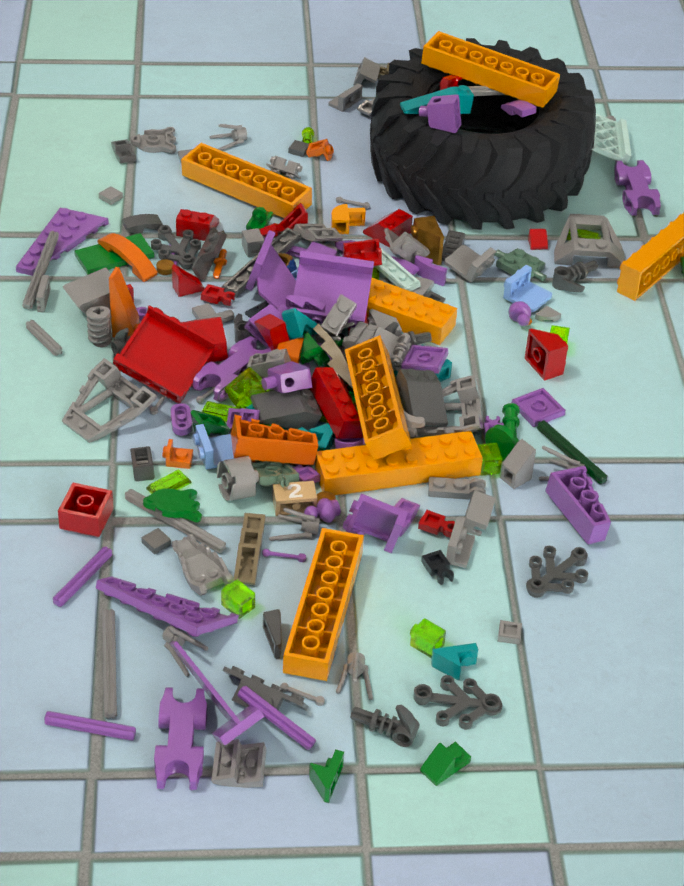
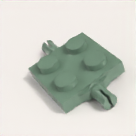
(517, 259)
(275, 472)

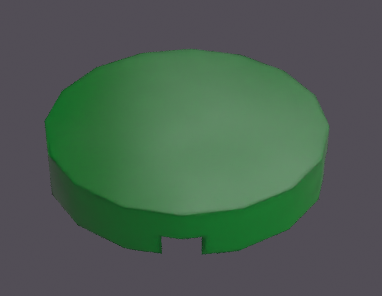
(503, 437)

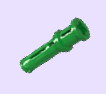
(510, 417)

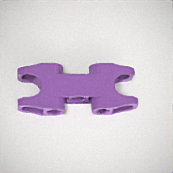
(637, 191)
(222, 374)
(180, 754)

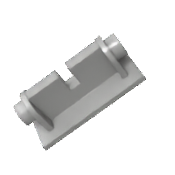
(278, 166)

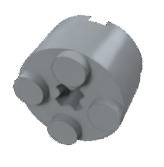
(237, 478)

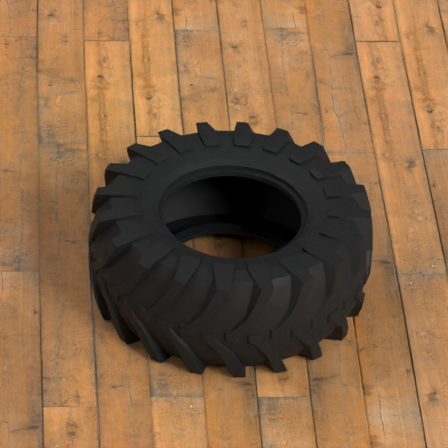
(480, 174)

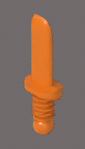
(220, 262)

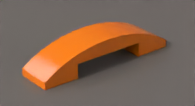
(131, 254)

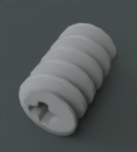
(99, 326)

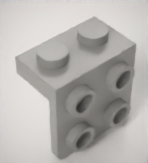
(405, 246)
(469, 263)

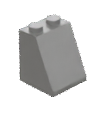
(90, 290)

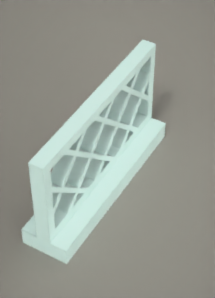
(621, 139)

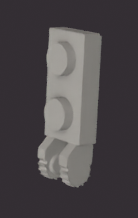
(455, 488)

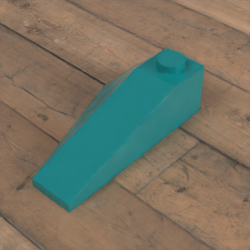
(465, 99)

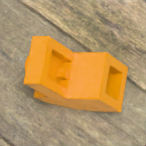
(343, 217)

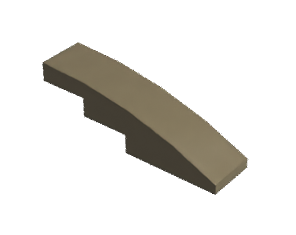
(338, 360)
(249, 548)

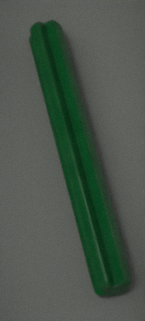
(571, 451)

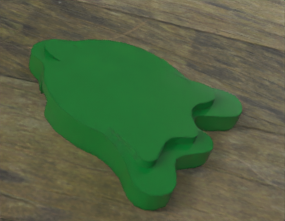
(175, 503)

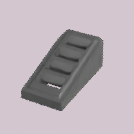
(452, 242)
(142, 463)
(272, 630)

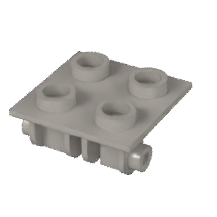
(396, 346)

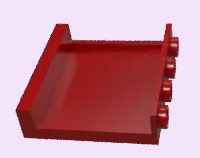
(165, 354)

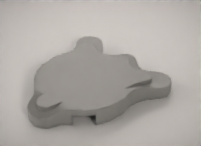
(156, 140)

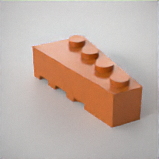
(272, 442)

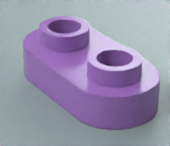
(181, 419)

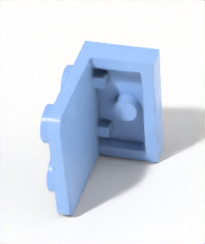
(521, 289)
(212, 449)

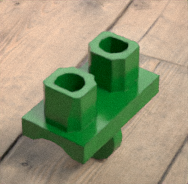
(259, 219)

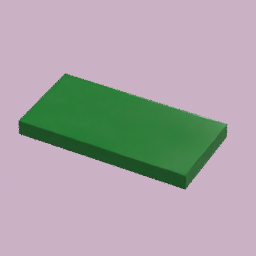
(96, 257)

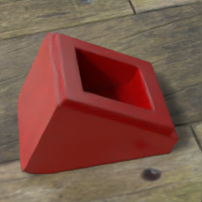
(538, 239)

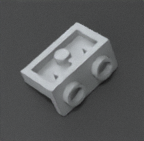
(460, 544)

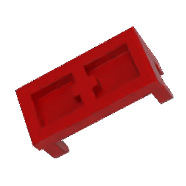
(364, 250)

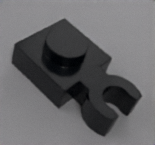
(438, 564)

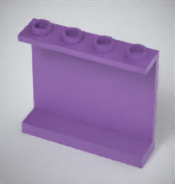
(328, 276)

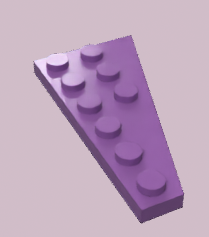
(72, 230)
(172, 609)

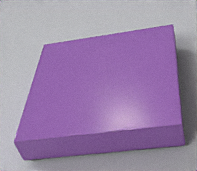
(425, 358)
(538, 407)

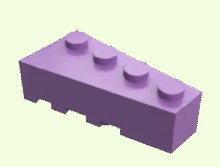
(579, 503)

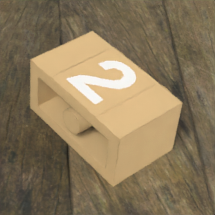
(295, 496)

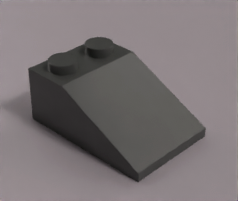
(422, 395)
(288, 409)

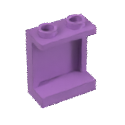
(376, 520)

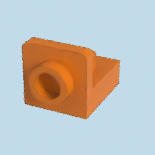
(320, 147)
(177, 456)

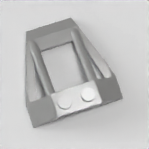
(607, 247)
(116, 385)
(470, 406)

